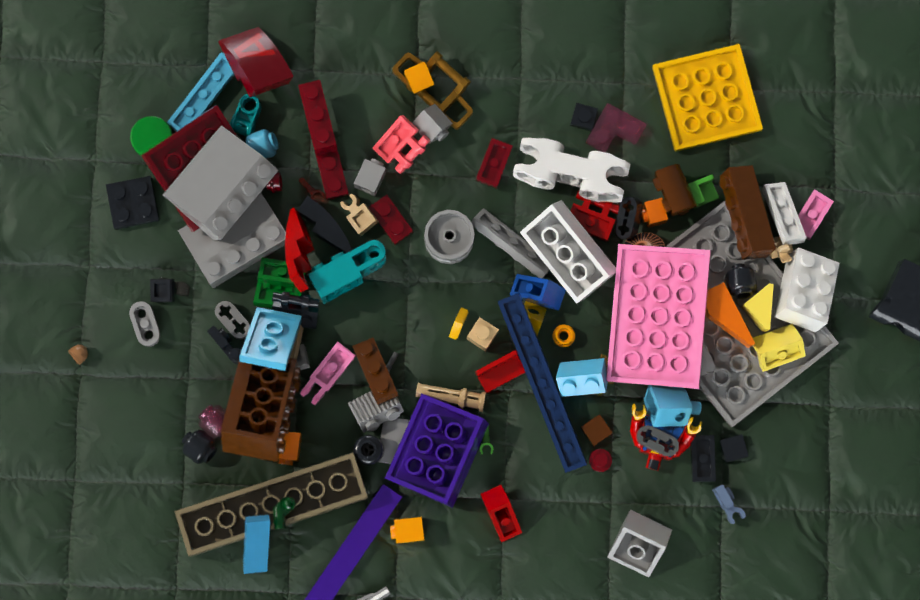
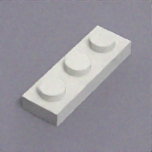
(784, 213)

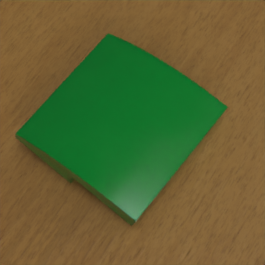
(273, 277)

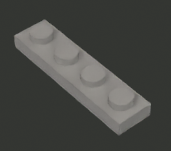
(510, 242)

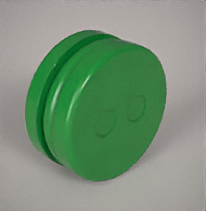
(148, 133)

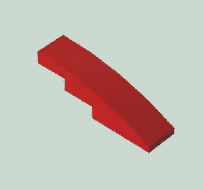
(297, 247)

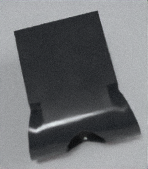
(901, 300)

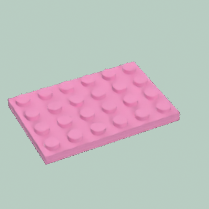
(658, 316)

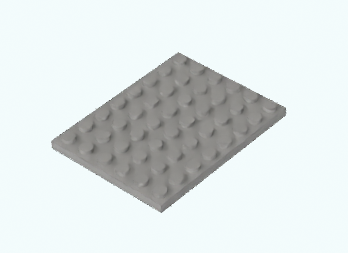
(739, 381)

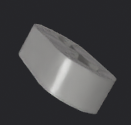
(237, 316)

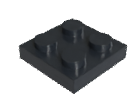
(132, 202)

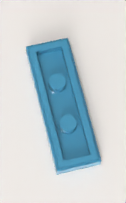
(256, 544)

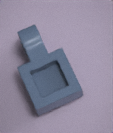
(725, 499)

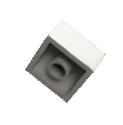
(639, 543)

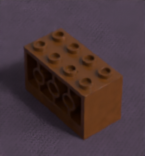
(260, 410)

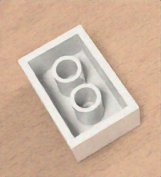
(807, 290)

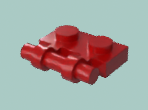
(594, 223)

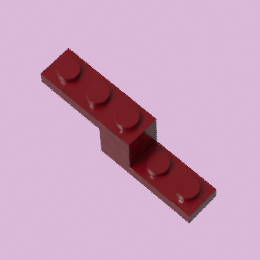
(323, 139)

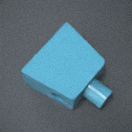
(670, 406)

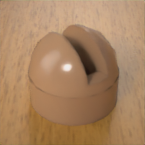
(79, 353)

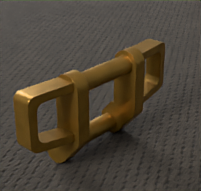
(436, 60)

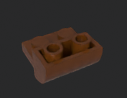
(675, 189)

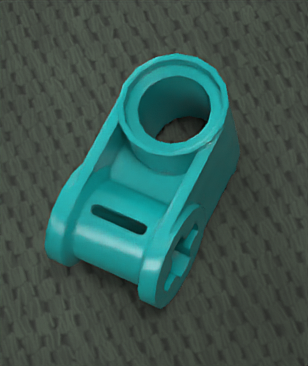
(244, 117)

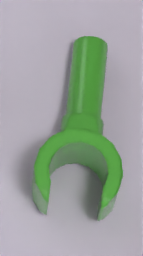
(486, 441)

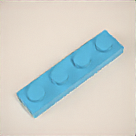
(203, 93)

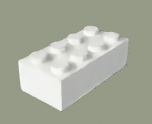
(568, 251)

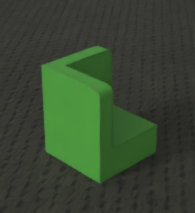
(704, 190)

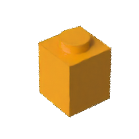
(407, 530)

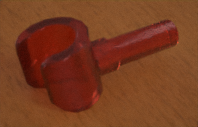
(311, 190)

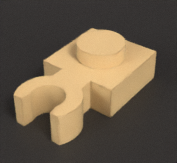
(360, 217)

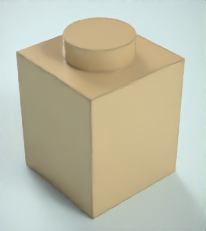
(482, 334)

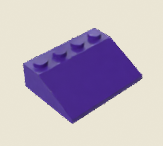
(437, 450)

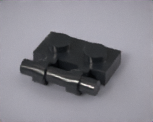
(298, 305)
(224, 341)

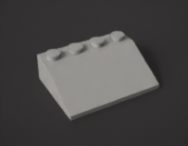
(220, 183)
(247, 241)

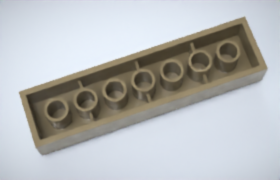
(313, 488)

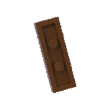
(375, 371)

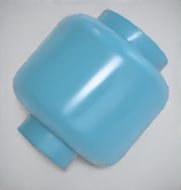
(263, 143)

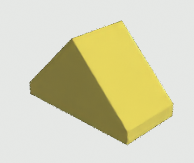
(760, 308)

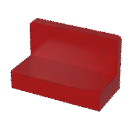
(500, 371)

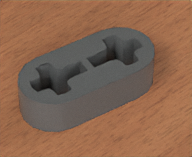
(655, 446)

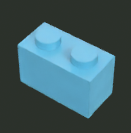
(582, 377)

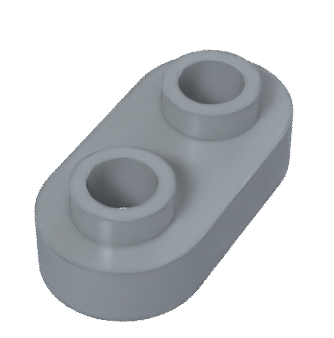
(144, 324)

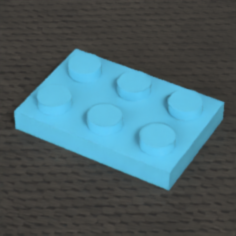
(270, 338)

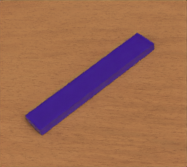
(355, 545)

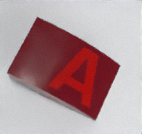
(256, 61)

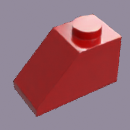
(501, 513)

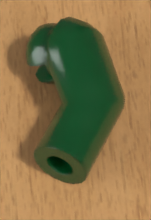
(281, 509)

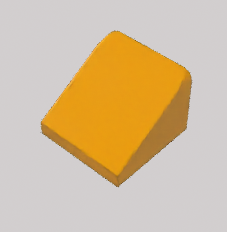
(418, 77)

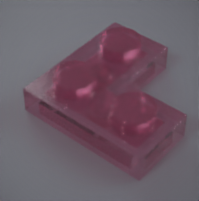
(612, 123)

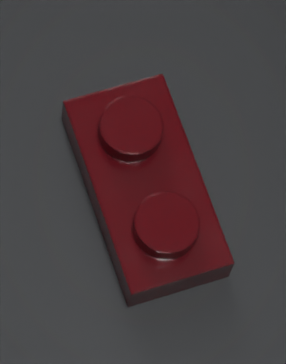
(494, 163)
(390, 219)

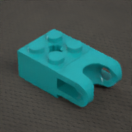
(346, 270)

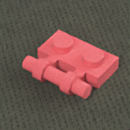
(395, 139)

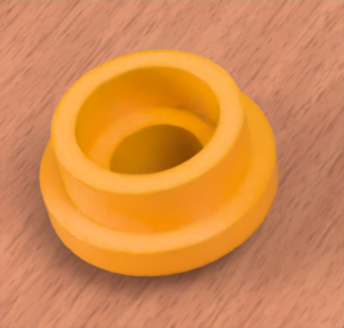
(567, 329)

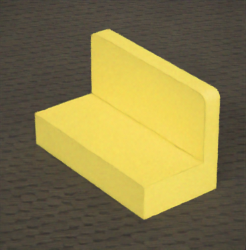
(779, 347)

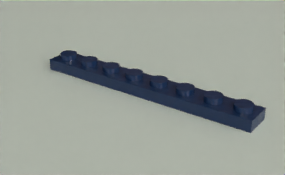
(542, 382)

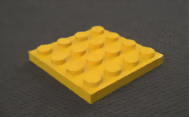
(707, 97)

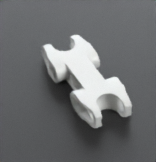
(573, 170)

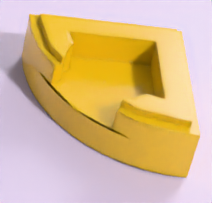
(458, 323)

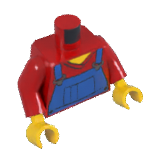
(683, 437)

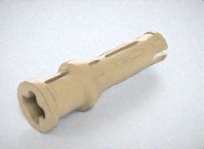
(463, 398)

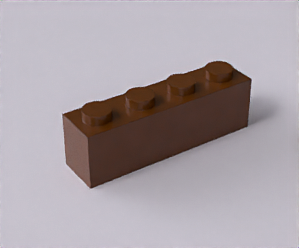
(747, 212)

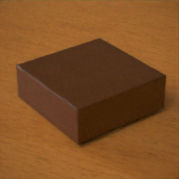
(596, 430)

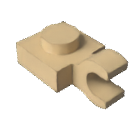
(782, 251)

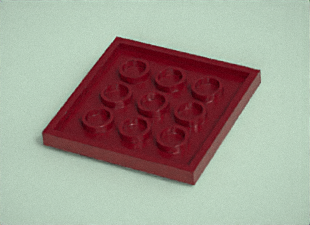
(176, 151)

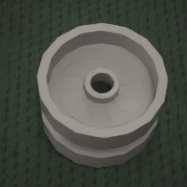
(439, 228)

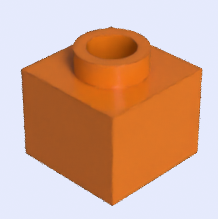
(654, 213)

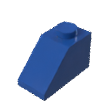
(538, 291)

